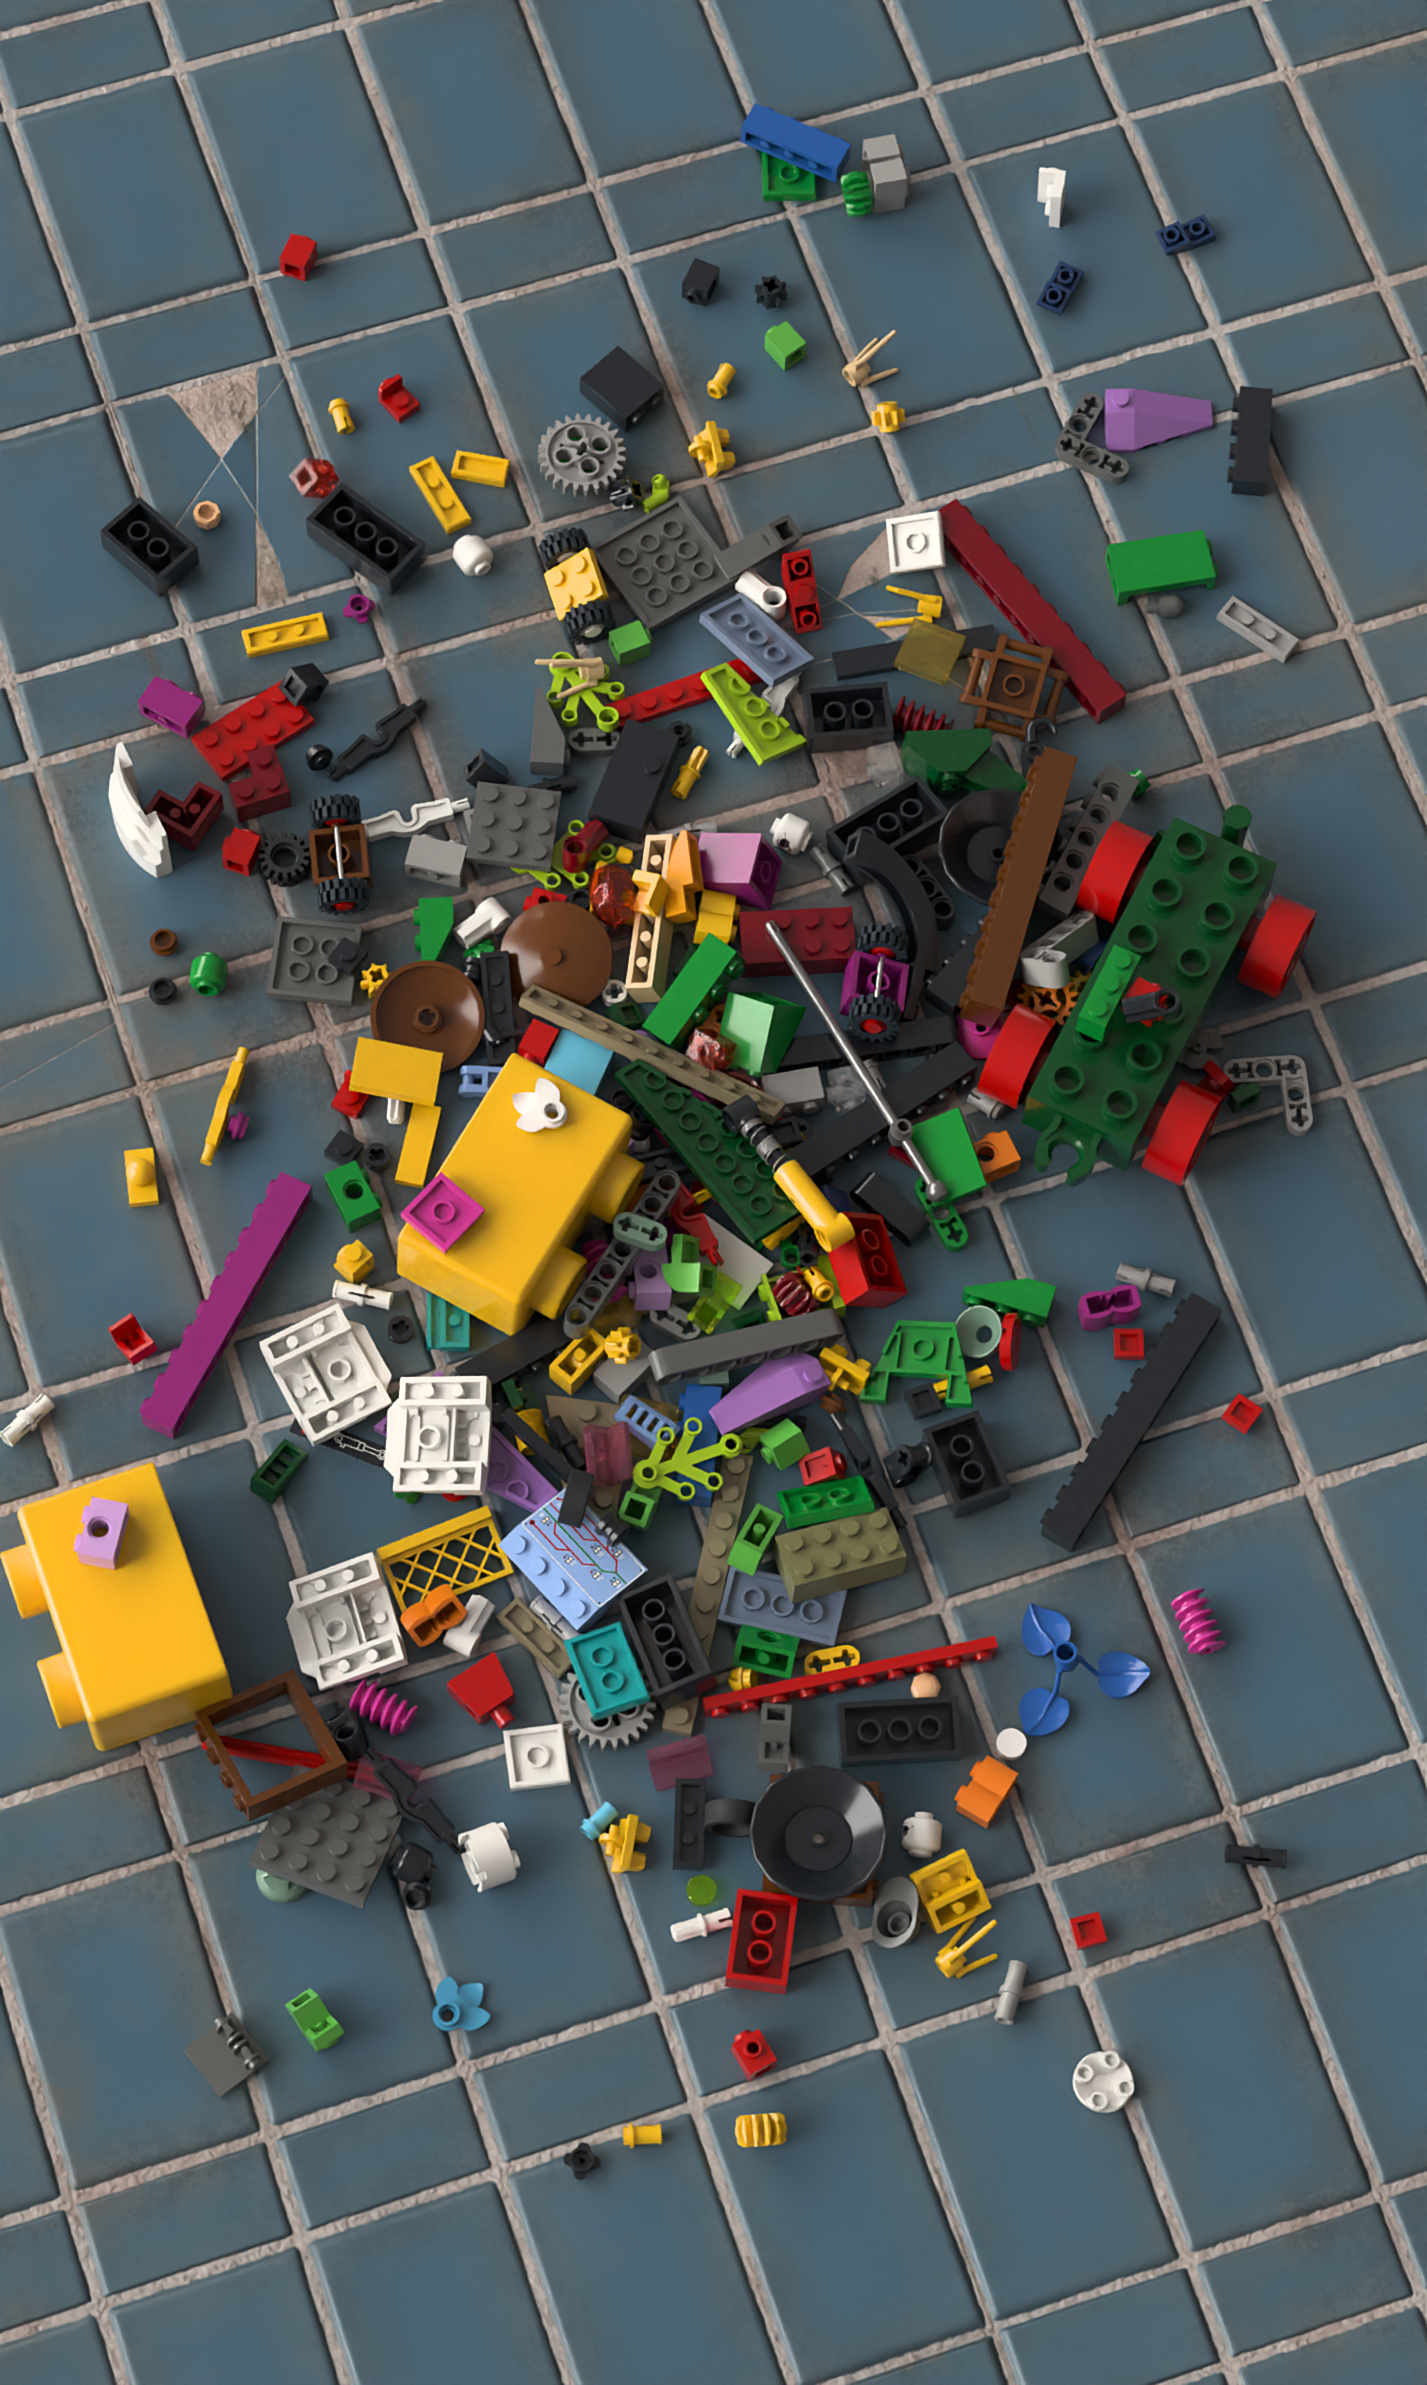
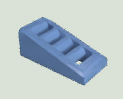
(650, 1415)

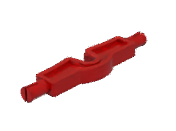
(694, 1225)

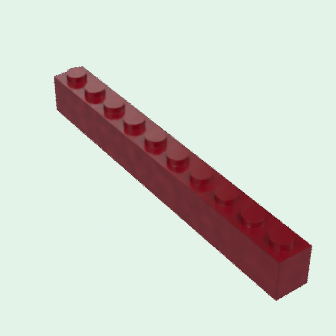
(1029, 612)

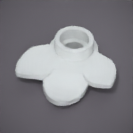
(537, 1105)

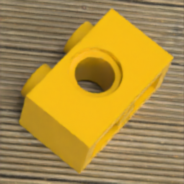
(578, 1361)

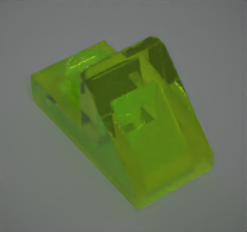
(712, 1309)

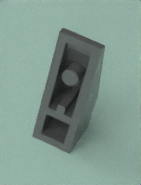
(548, 742)

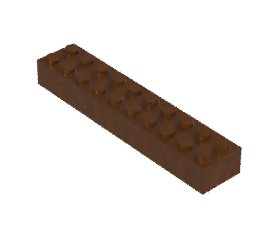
(1016, 887)

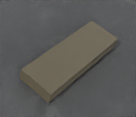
(535, 1637)

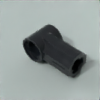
(1147, 1006)

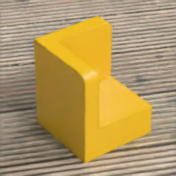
(651, 893)

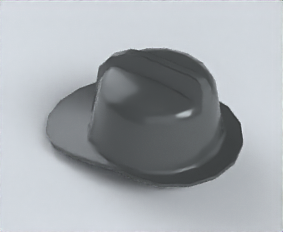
(896, 1913)

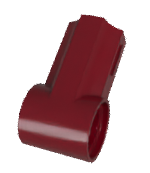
(582, 846)

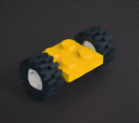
(576, 586)

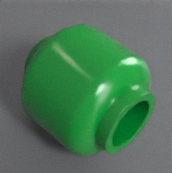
(208, 974)

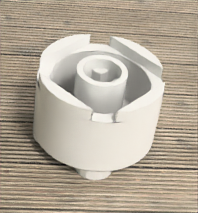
(489, 1856)

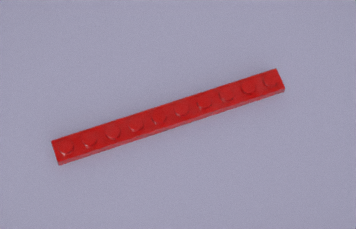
(838, 1680)

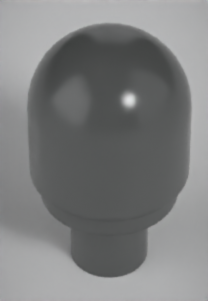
(1165, 606)

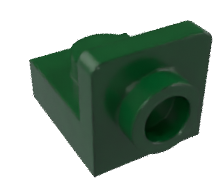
(519, 1397)

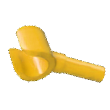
(624, 855)

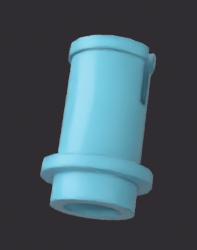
(599, 1821)

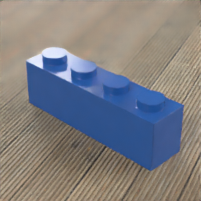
(795, 142)
(697, 1404)

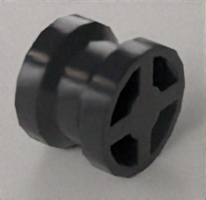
(472, 969)
(640, 1125)
(613, 1528)

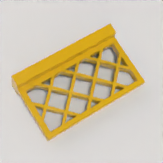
(436, 1536)

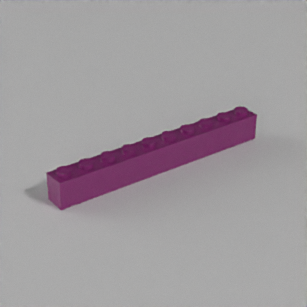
(226, 1305)

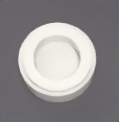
(1011, 1744)

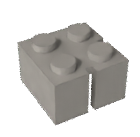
(885, 172)

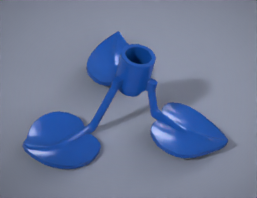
(1048, 1631)

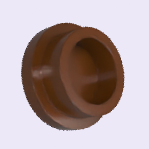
(164, 942)
(833, 1404)

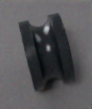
(377, 1149)
(394, 1323)

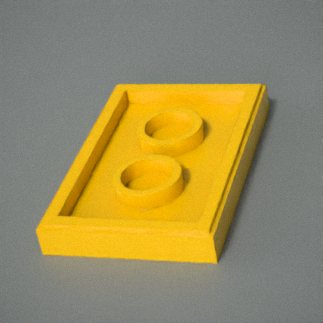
(395, 1071)

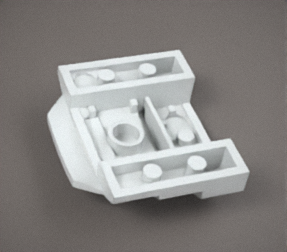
(139, 833)
(328, 1373)
(440, 1435)
(345, 1623)

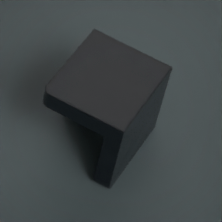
(485, 769)

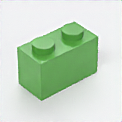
(755, 1539)

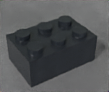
(149, 547)
(847, 717)
(967, 1464)

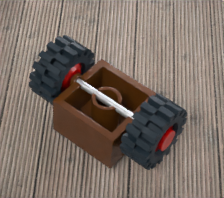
(340, 854)

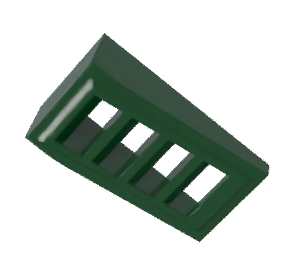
(268, 1486)

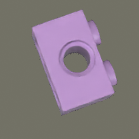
(647, 1282)
(102, 1550)

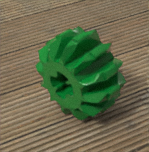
(857, 194)

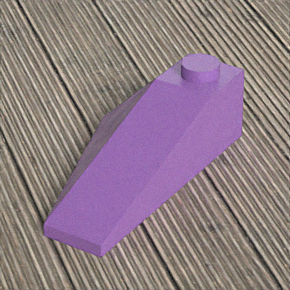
(1146, 417)
(771, 1391)

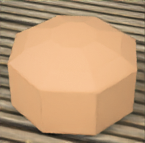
(207, 515)
(925, 1686)

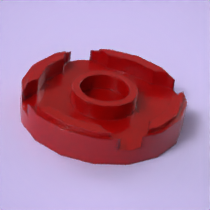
(1010, 1341)

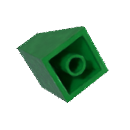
(760, 1028)

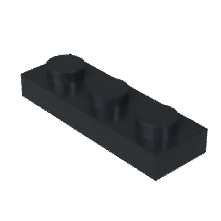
(689, 1824)

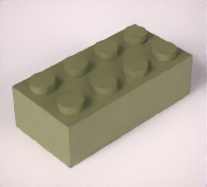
(839, 1555)

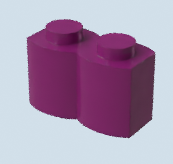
(1116, 1307)

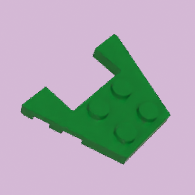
(921, 1351)

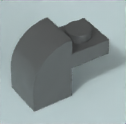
(774, 1737)

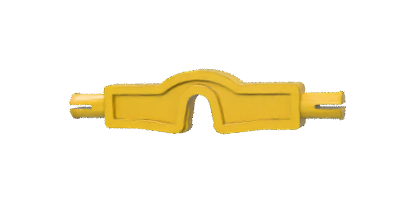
(226, 1098)

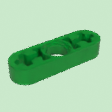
(943, 1234)

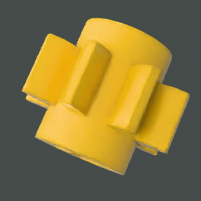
(888, 416)
(374, 974)
(622, 1345)

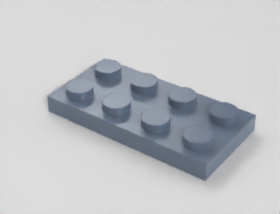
(756, 640)
(765, 1604)

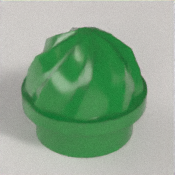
(1142, 785)

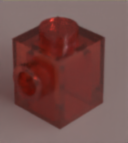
(711, 1049)

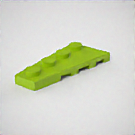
(755, 723)

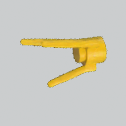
(928, 605)
(952, 1960)

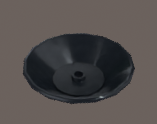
(971, 835)
(825, 1804)

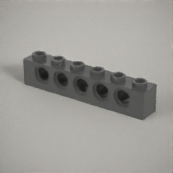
(1119, 787)

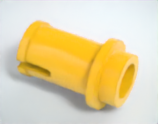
(718, 386)
(341, 415)
(821, 1288)
(641, 2135)

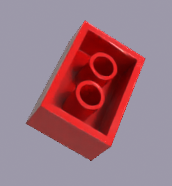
(867, 1264)
(761, 1941)

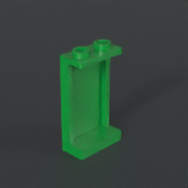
(1160, 564)

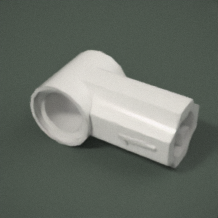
(762, 593)
(488, 919)
(467, 1634)

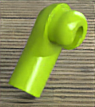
(659, 495)
(750, 1438)

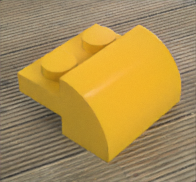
(950, 1891)

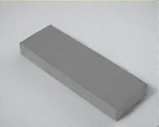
(1258, 629)

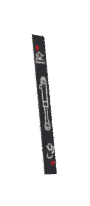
(350, 1445)

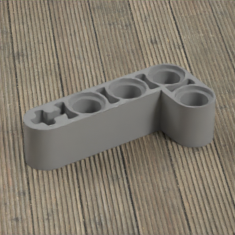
(1047, 959)

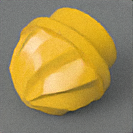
(742, 1678)

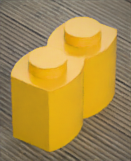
(716, 916)

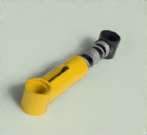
(830, 1227)

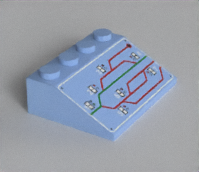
(572, 1563)

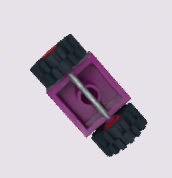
(876, 982)

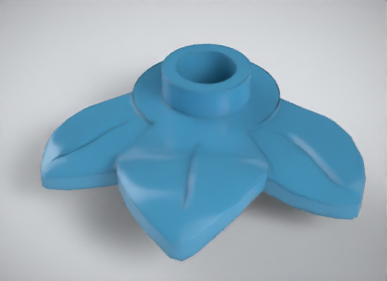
(463, 2003)

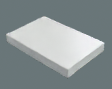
(740, 1261)

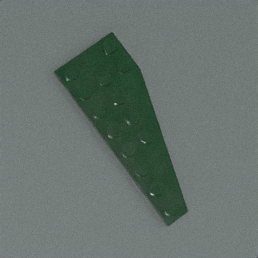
(712, 1151)

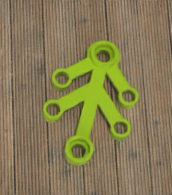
(571, 675)
(557, 860)
(682, 1462)

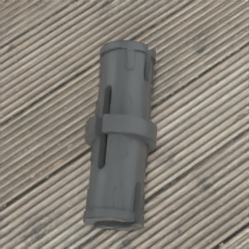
(832, 870)

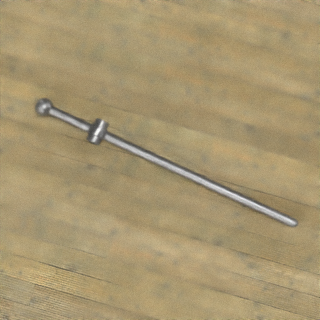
(900, 1129)

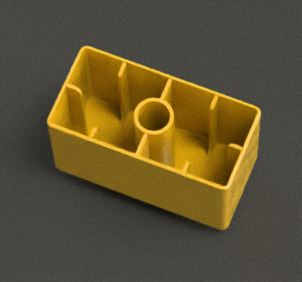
(535, 1201)
(130, 1636)

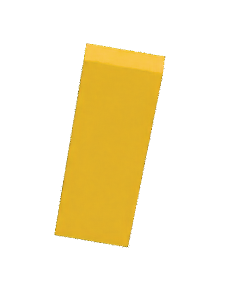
(440, 495)
(285, 635)
(418, 1145)

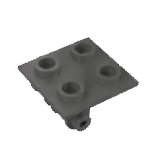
(226, 2054)

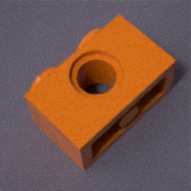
(1003, 1154)

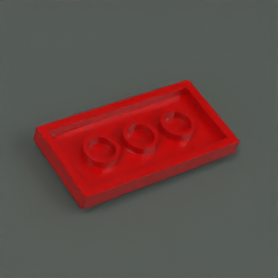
(255, 724)

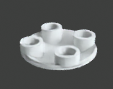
(1103, 2082)

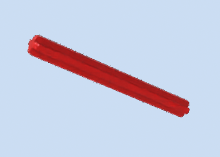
(277, 1754)

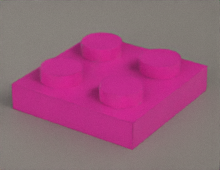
(442, 1213)

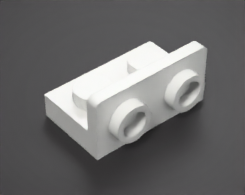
(1052, 192)

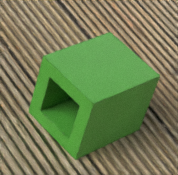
(785, 345)
(630, 643)
(783, 1445)

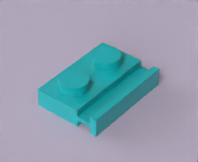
(446, 1325)

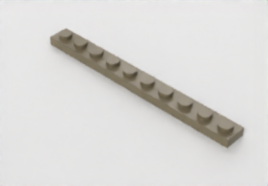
(635, 1046)
(713, 1573)

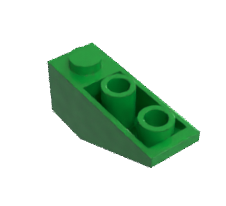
(436, 927)
(1021, 1296)

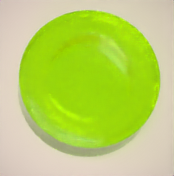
(701, 1891)

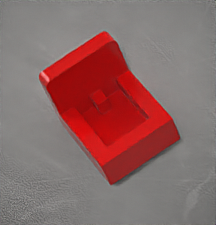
(132, 1339)

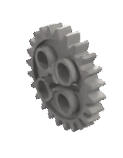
(581, 455)
(581, 1718)

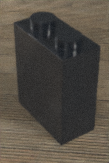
(622, 389)

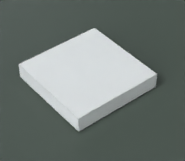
(915, 542)
(536, 1757)

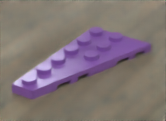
(509, 1472)

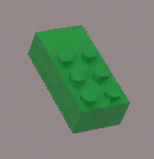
(695, 992)

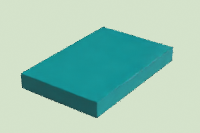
(607, 1671)

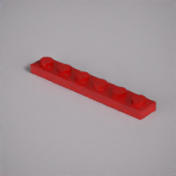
(673, 696)

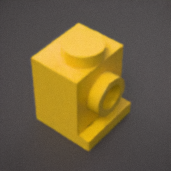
(354, 1262)

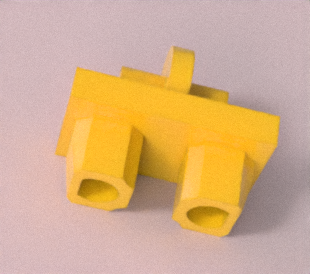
(709, 451)
(843, 1372)
(621, 1843)

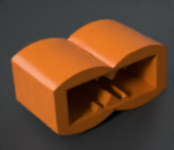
(429, 1618)
(986, 1791)

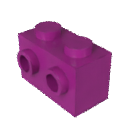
(171, 706)

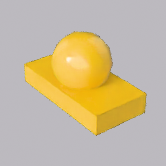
(141, 1177)

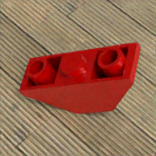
(801, 591)

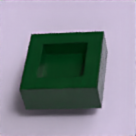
(1244, 1096)

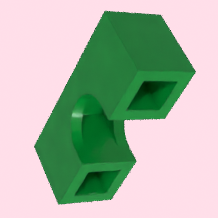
(1107, 992)

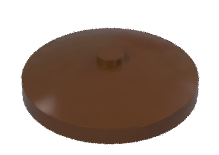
(559, 951)
(431, 1010)

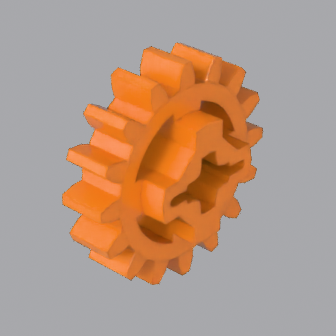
(1054, 994)

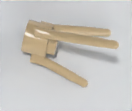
(858, 370)
(589, 669)

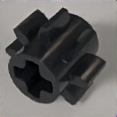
(771, 292)
(626, 493)

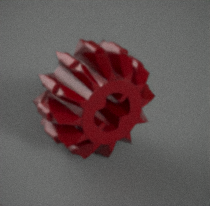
(795, 1294)

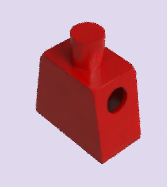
(484, 1692)

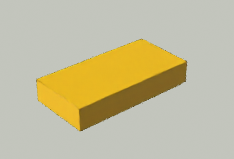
(480, 468)

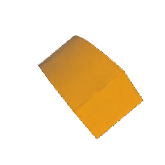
(684, 879)

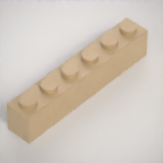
(651, 934)

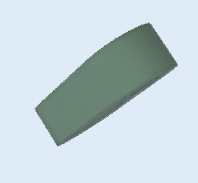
(639, 1231)

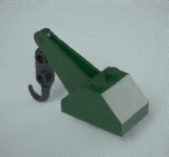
(964, 760)

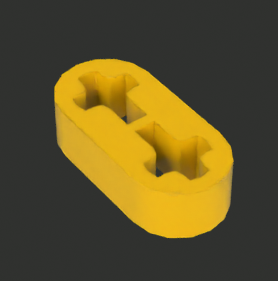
(830, 1656)

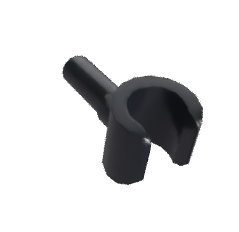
(494, 1037)

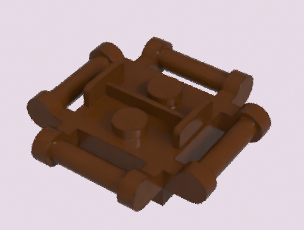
(1013, 685)

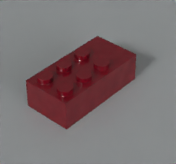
(818, 936)

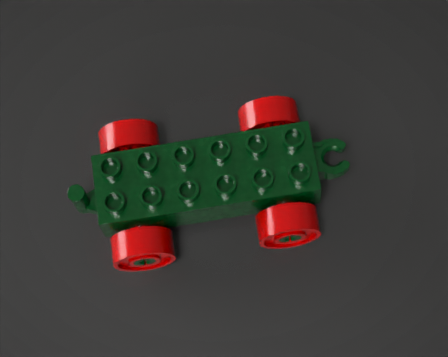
(1188, 925)

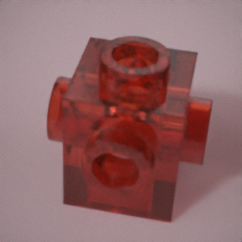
(314, 478)

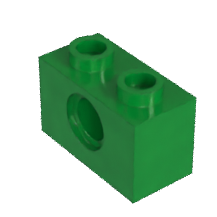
(354, 1212)
(766, 1651)

